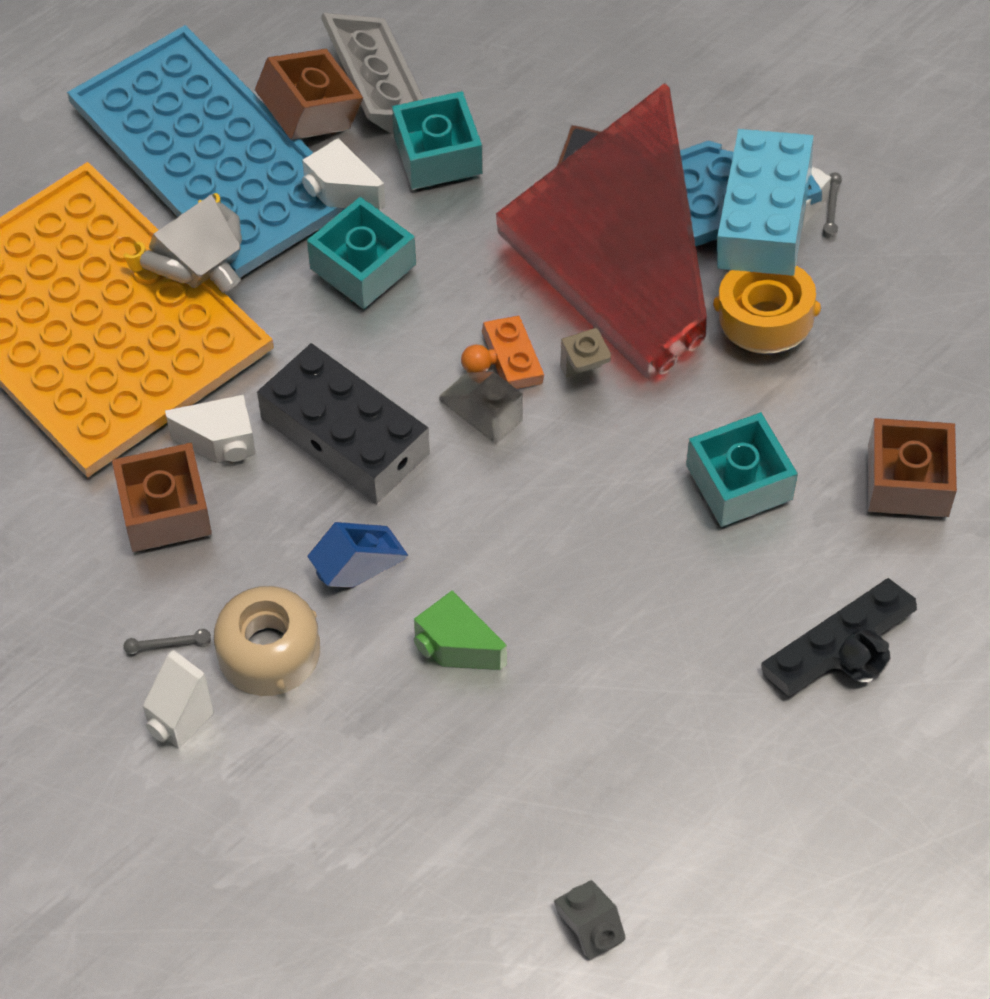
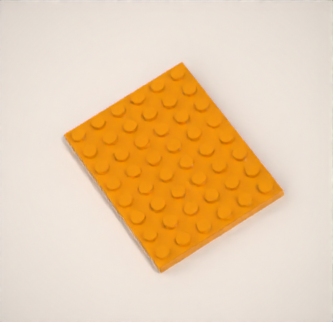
(91, 341)

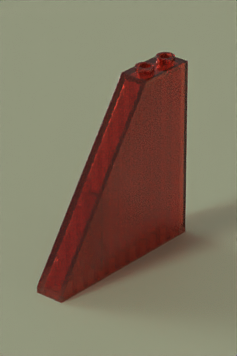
(620, 237)

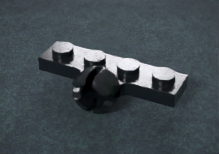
(843, 640)

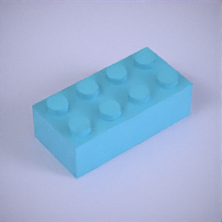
(765, 202)

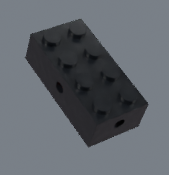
(344, 423)

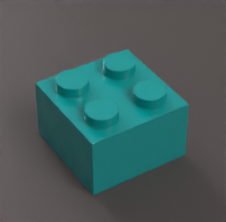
(437, 140)
(361, 252)
(741, 469)

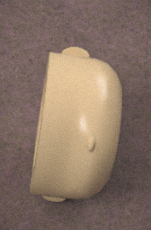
(272, 666)

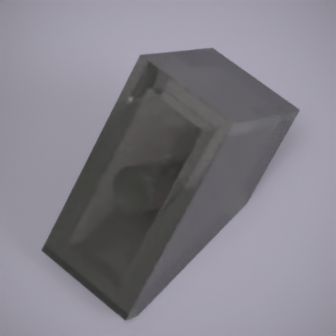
(485, 403)

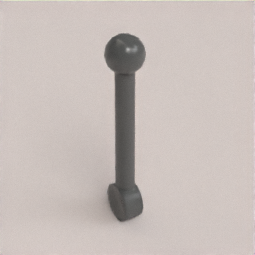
(830, 228)
(201, 638)

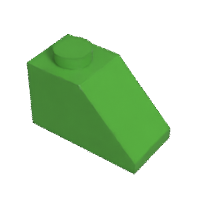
(458, 636)

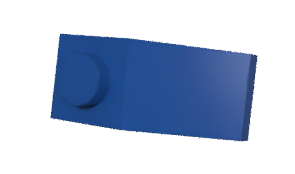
(355, 553)

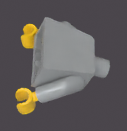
(194, 246)

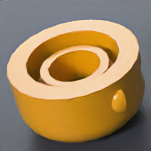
(766, 309)

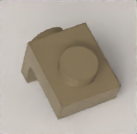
(583, 352)

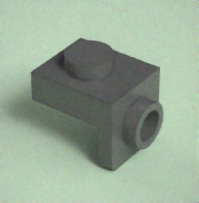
(592, 918)

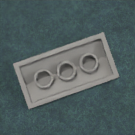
(372, 64)

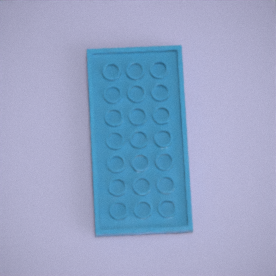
(200, 133)

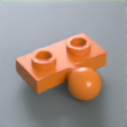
(508, 350)

